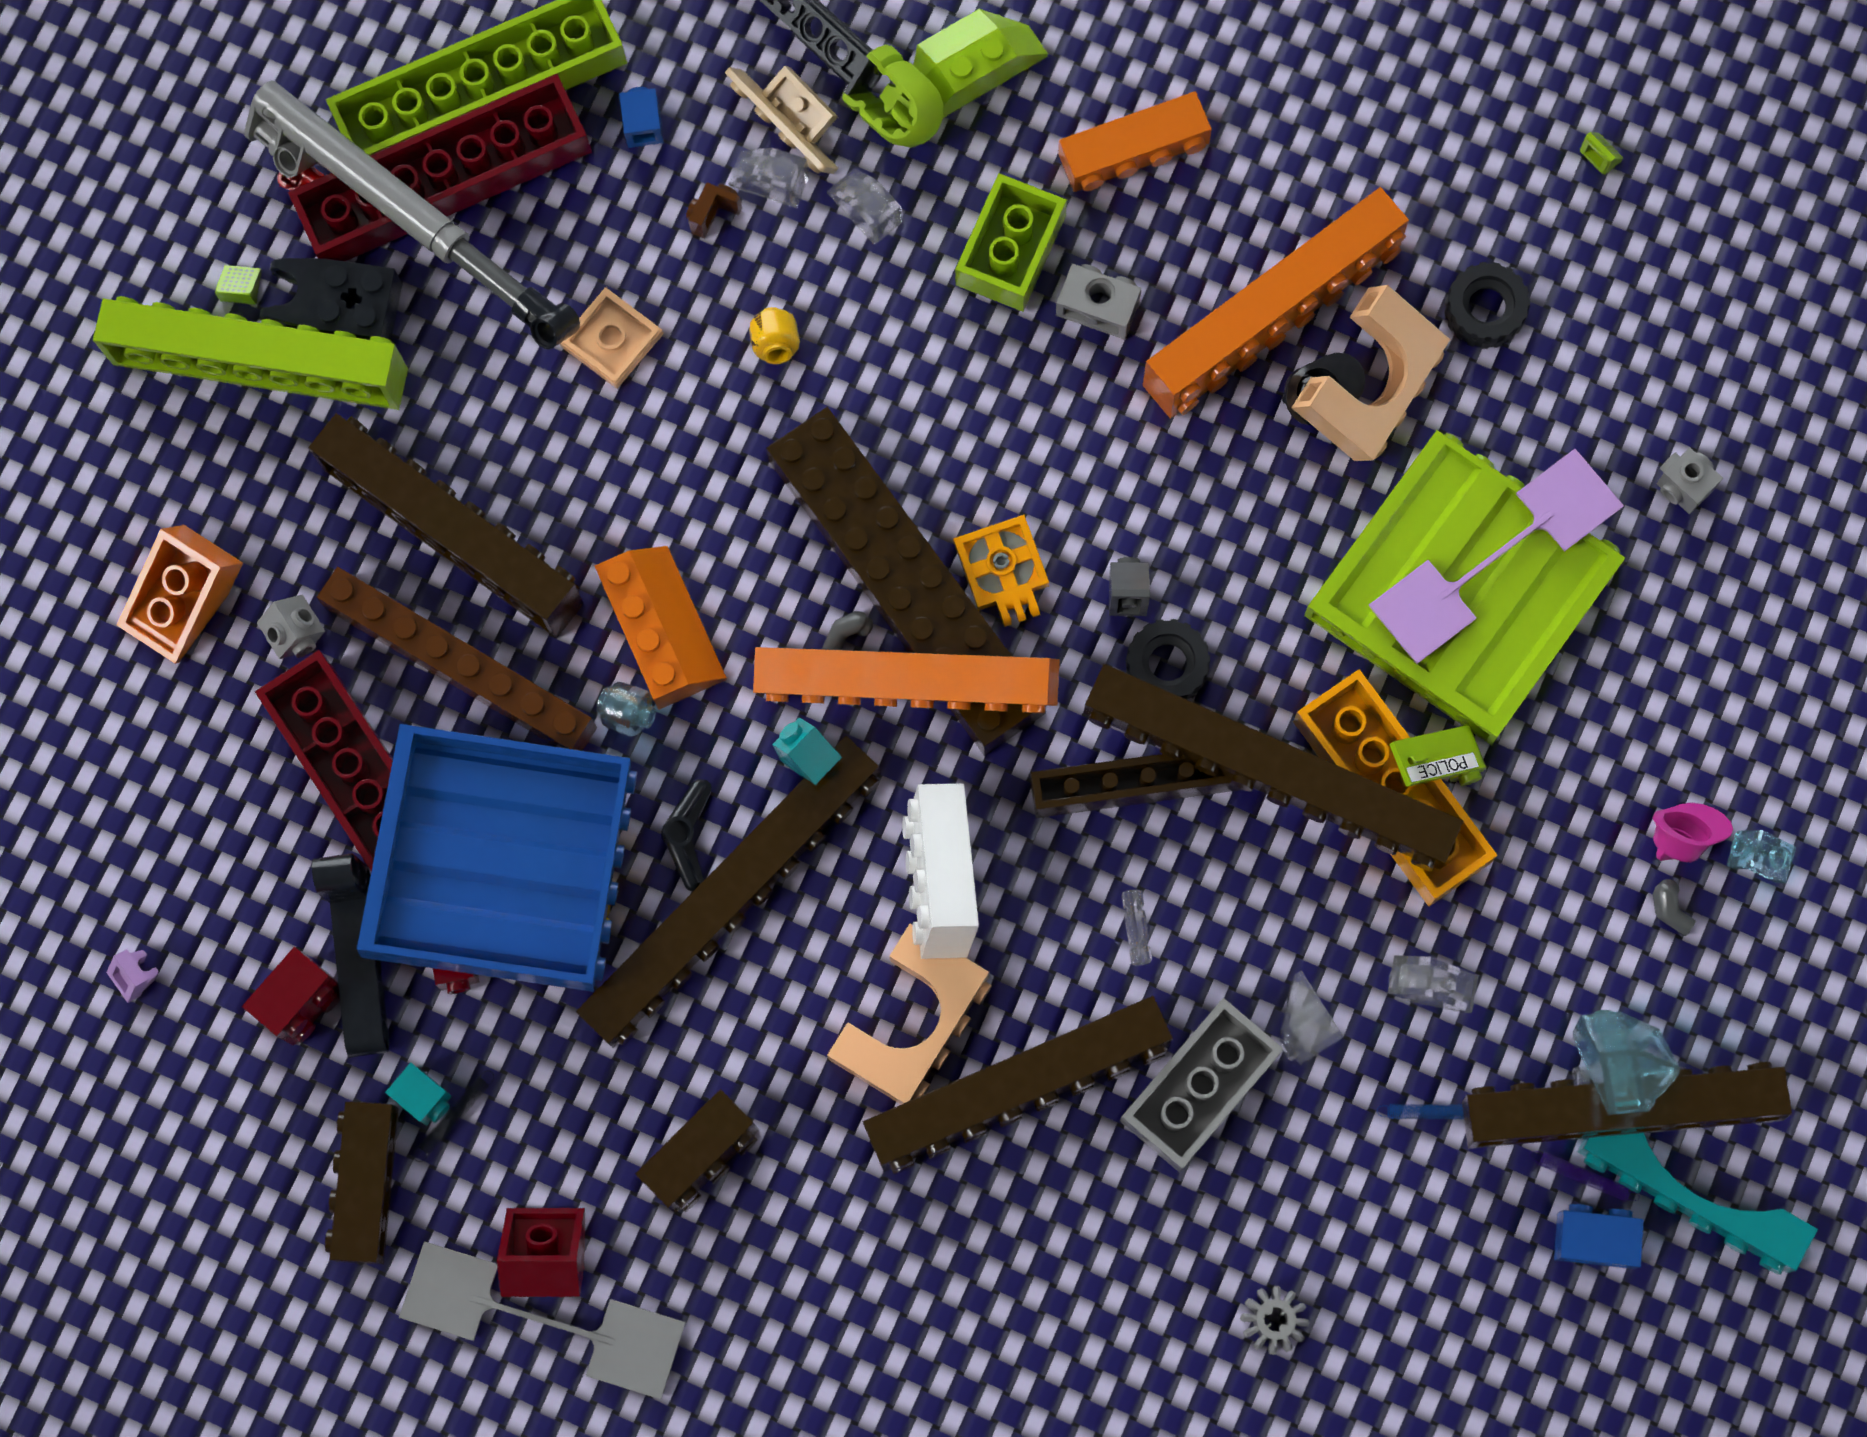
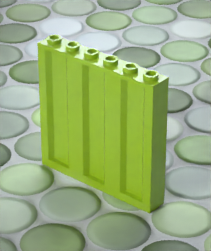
(1525, 602)

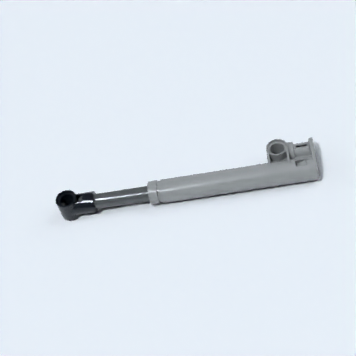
(302, 139)

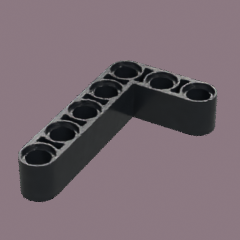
(344, 884)

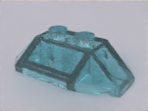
(1625, 1060)

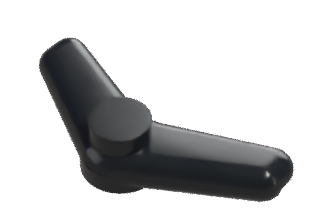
(679, 831)

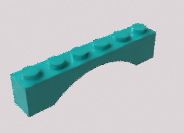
(1771, 1235)

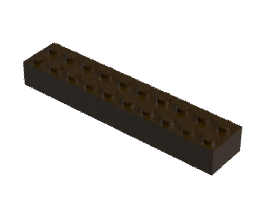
(890, 559)

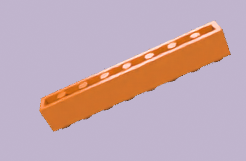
(907, 677)

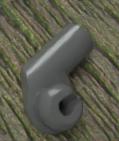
(846, 626)
(1667, 907)

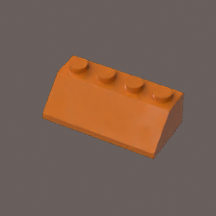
(660, 624)

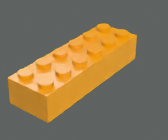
(1354, 732)

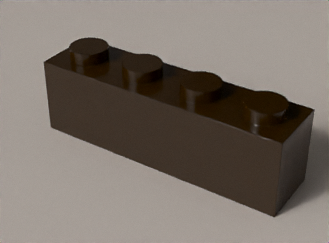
(363, 1183)

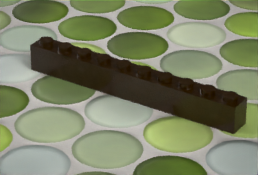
(1272, 767)
(727, 895)

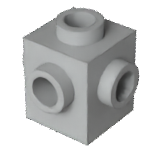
(1688, 479)
(291, 627)

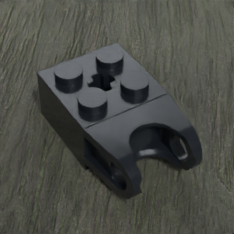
(329, 291)

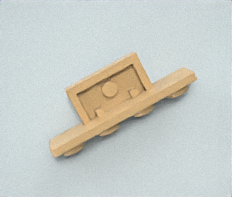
(793, 109)

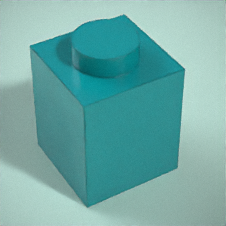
(420, 1095)

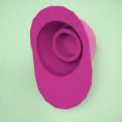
(1688, 831)

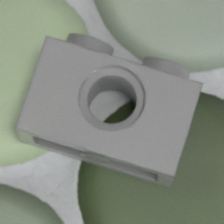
(1110, 317)

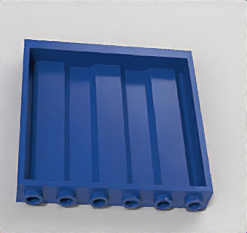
(497, 858)

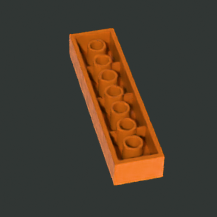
(1275, 304)

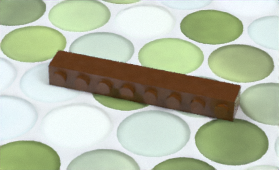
(456, 661)

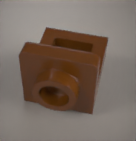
(705, 208)

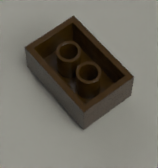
(698, 1153)

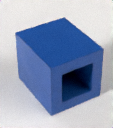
(641, 117)

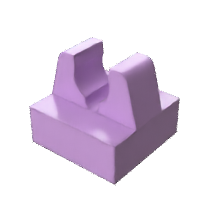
(128, 976)

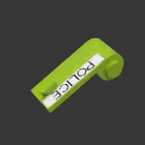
(1439, 756)

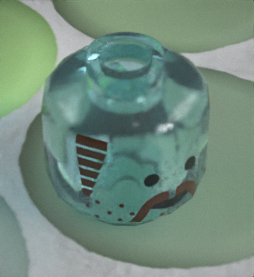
(626, 708)

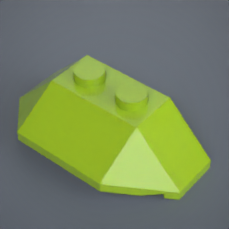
(976, 56)

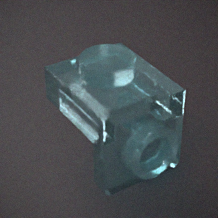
(1762, 855)

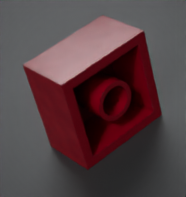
(293, 997)

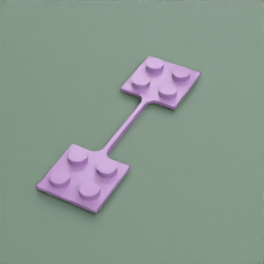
(1427, 609)

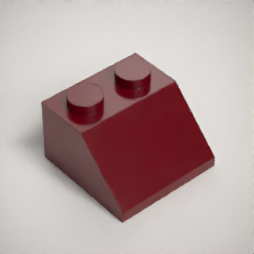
(542, 1252)

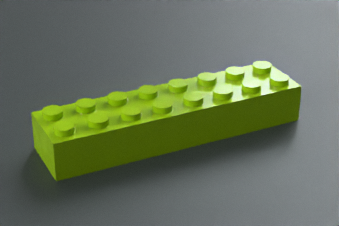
(557, 38)
(251, 352)

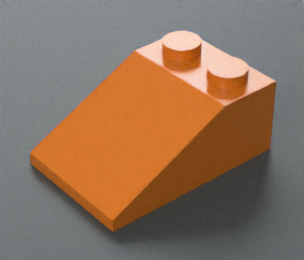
(178, 591)

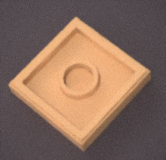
(612, 338)

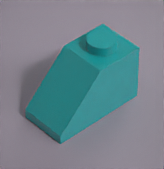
(805, 750)

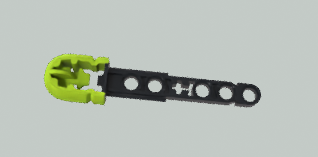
(907, 111)

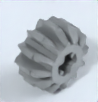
(1266, 1309)

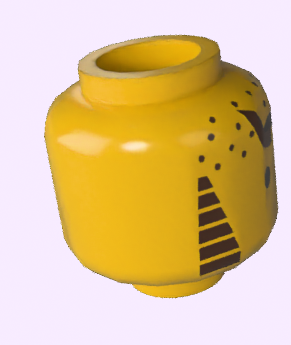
(774, 335)

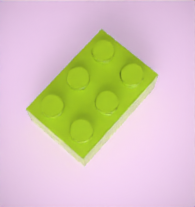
(1010, 242)

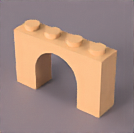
(1412, 351)
(903, 1071)

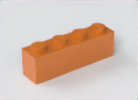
(1134, 142)

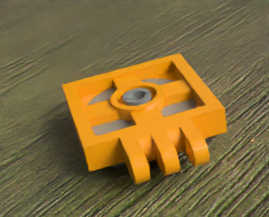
(1003, 567)

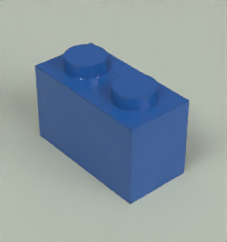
(1599, 1238)

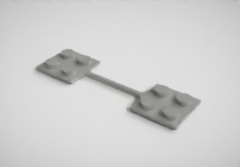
(630, 1347)

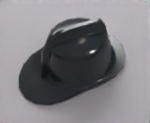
(1339, 366)

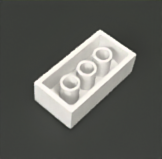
(941, 871)

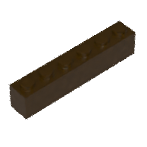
(1121, 784)

